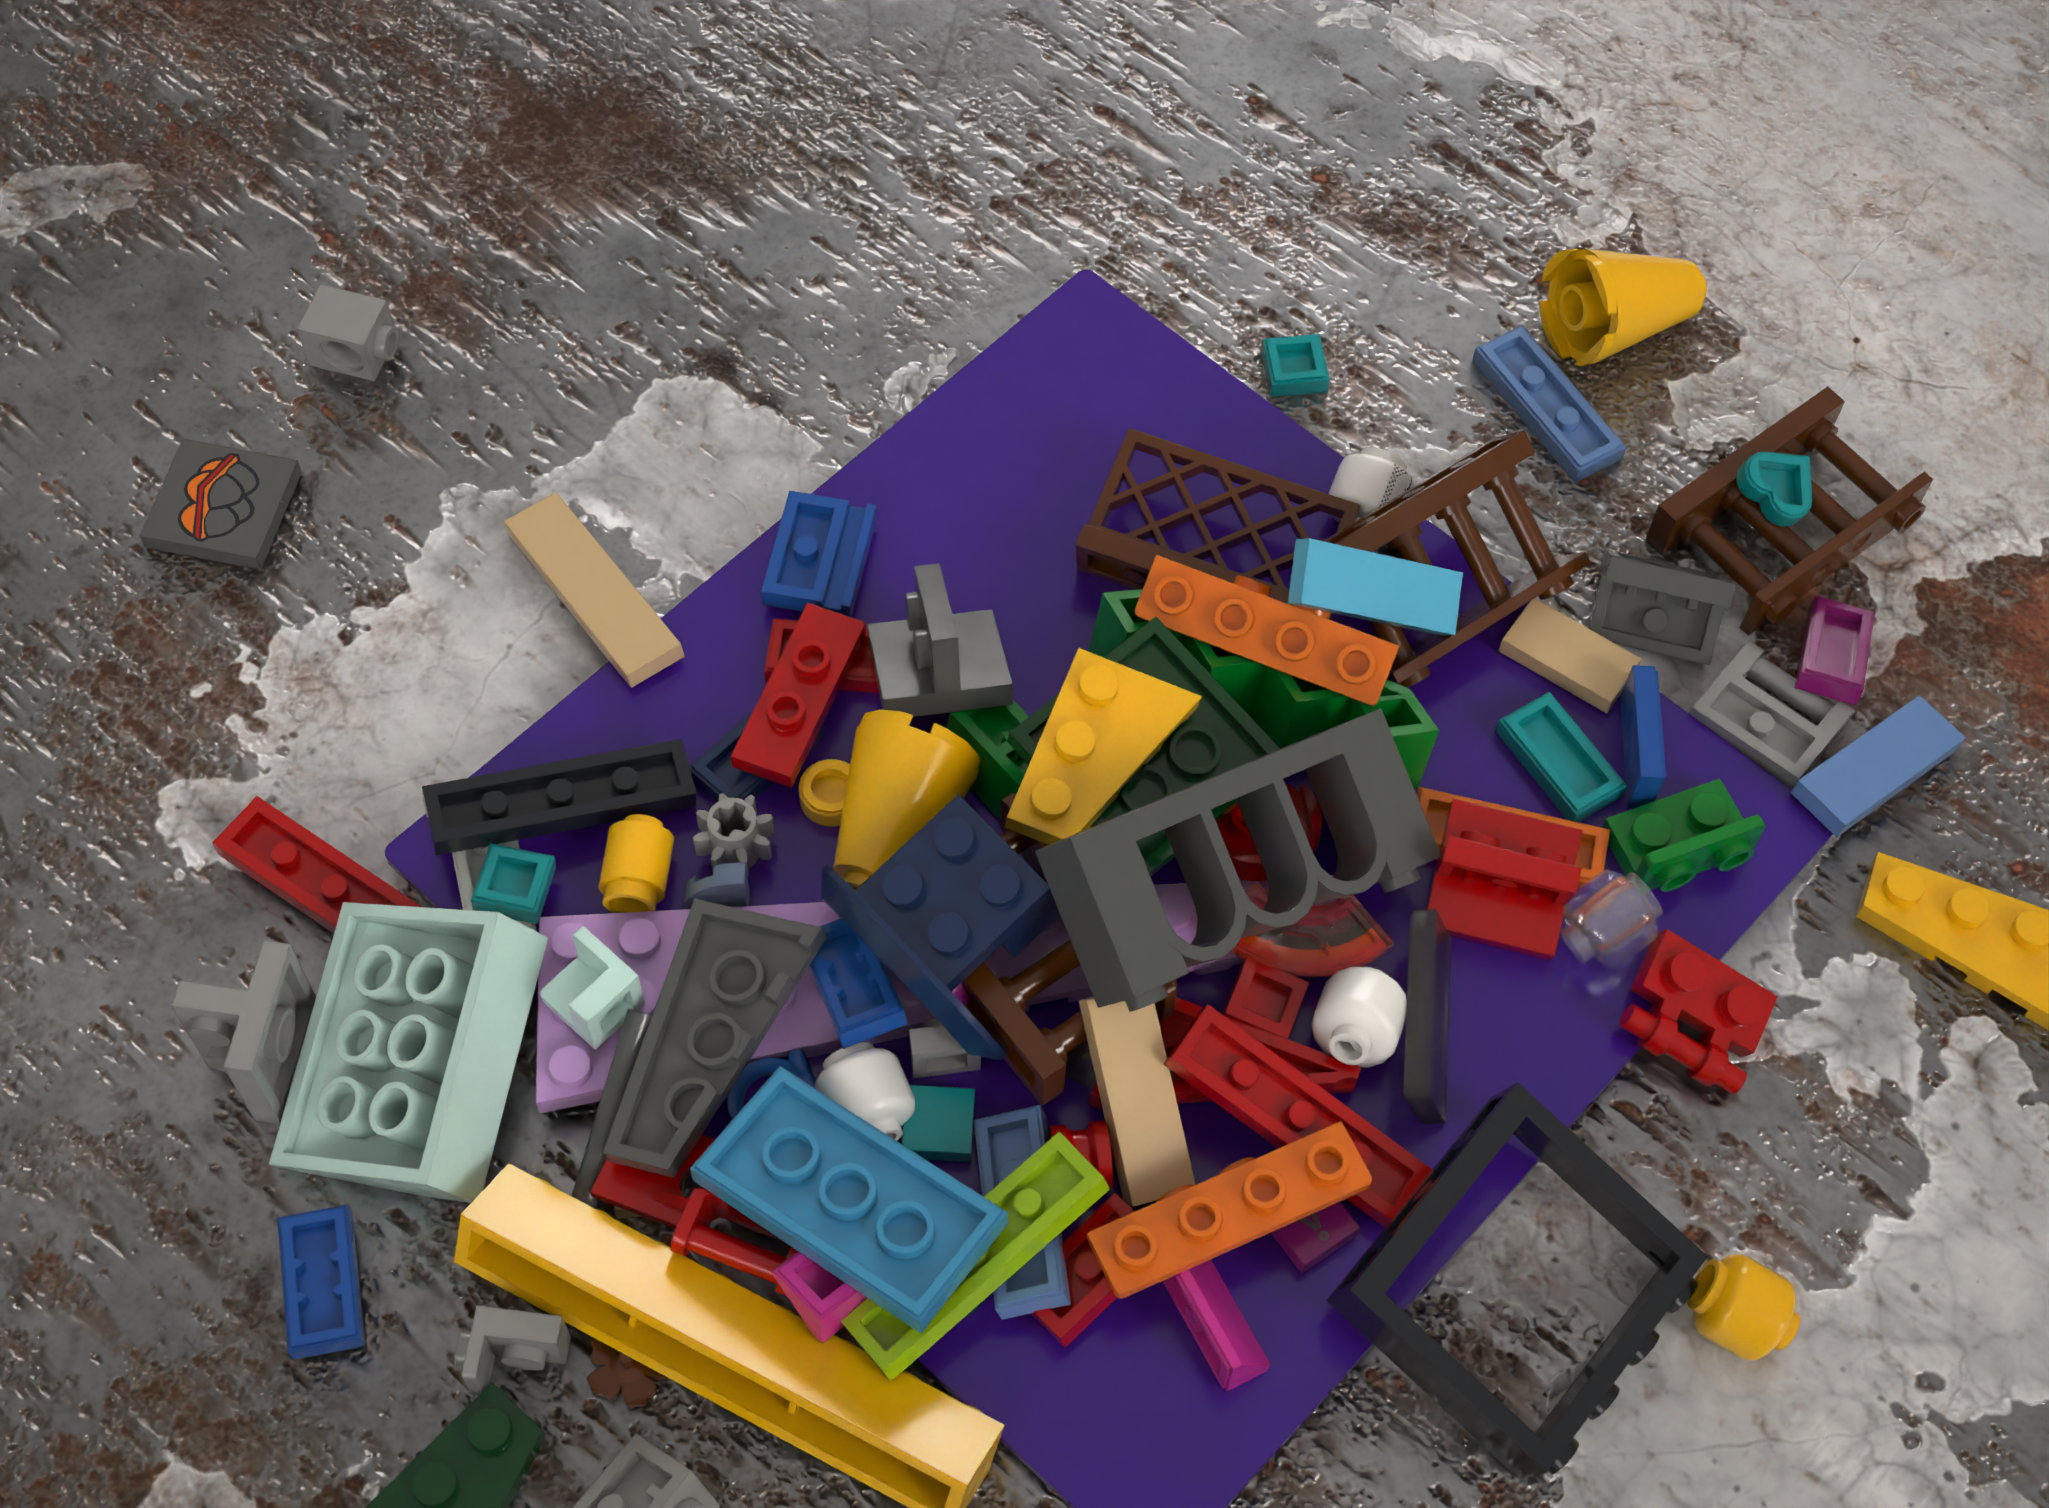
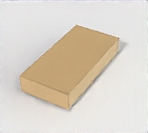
(1569, 654)

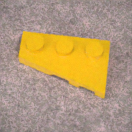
(1093, 744)

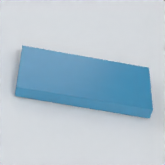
(850, 1198)

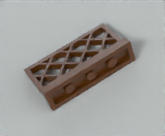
(1129, 557)

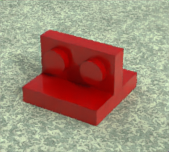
(1504, 878)

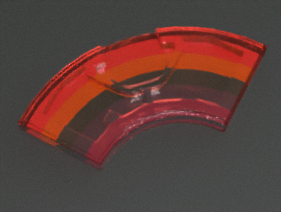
(1320, 942)

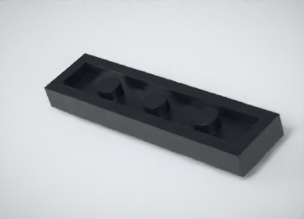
(558, 796)

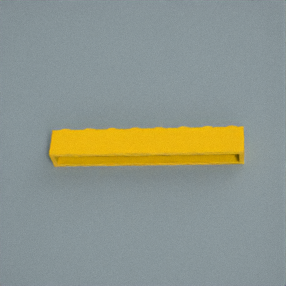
(726, 1343)

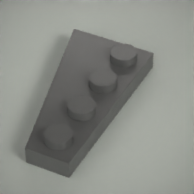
(708, 1021)

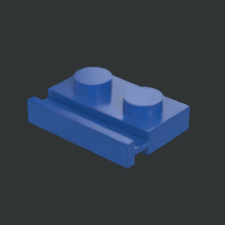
(819, 553)

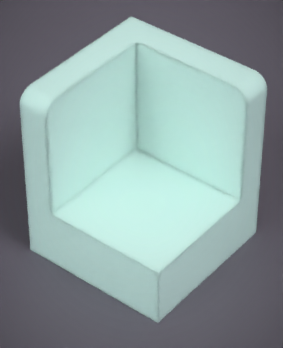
(593, 990)

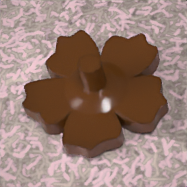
(621, 1374)

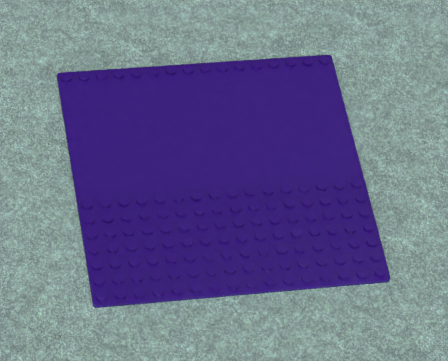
(996, 491)

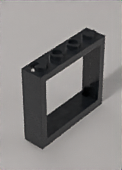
(1368, 1308)

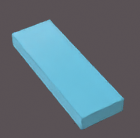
(1375, 587)

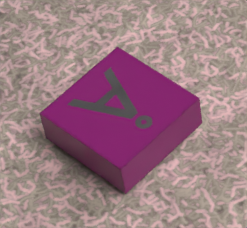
(1316, 1236)

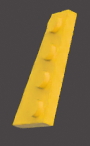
(1977, 930)

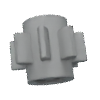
(734, 832)

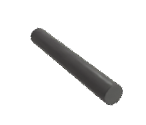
(623, 1061)

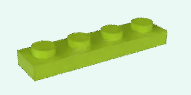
(1039, 1203)

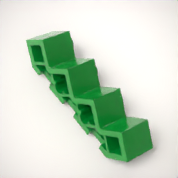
(1278, 702)

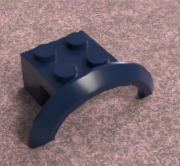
(944, 911)

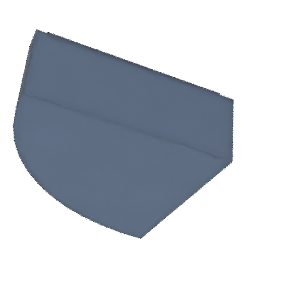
(726, 887)

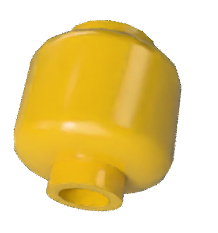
(1744, 1307)

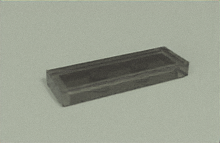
(1427, 1017)

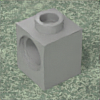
(348, 333)

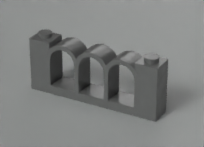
(1115, 909)

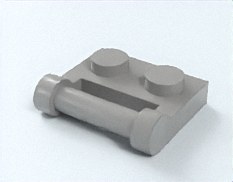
(1762, 725)

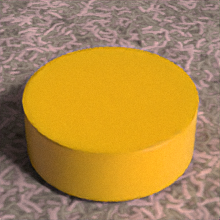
(823, 791)

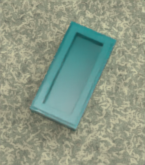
(1561, 758)

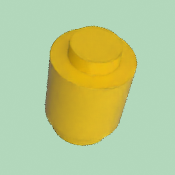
(635, 864)

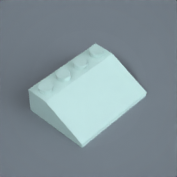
(411, 1049)

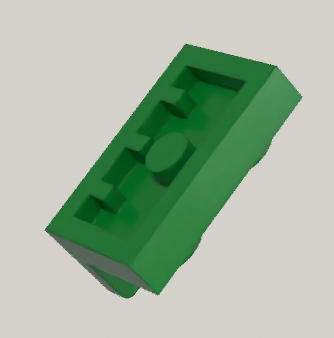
(1683, 836)

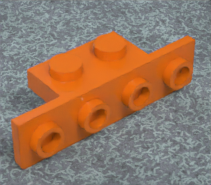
(1267, 631)
(1229, 1210)

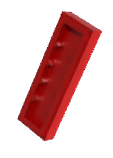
(798, 695)

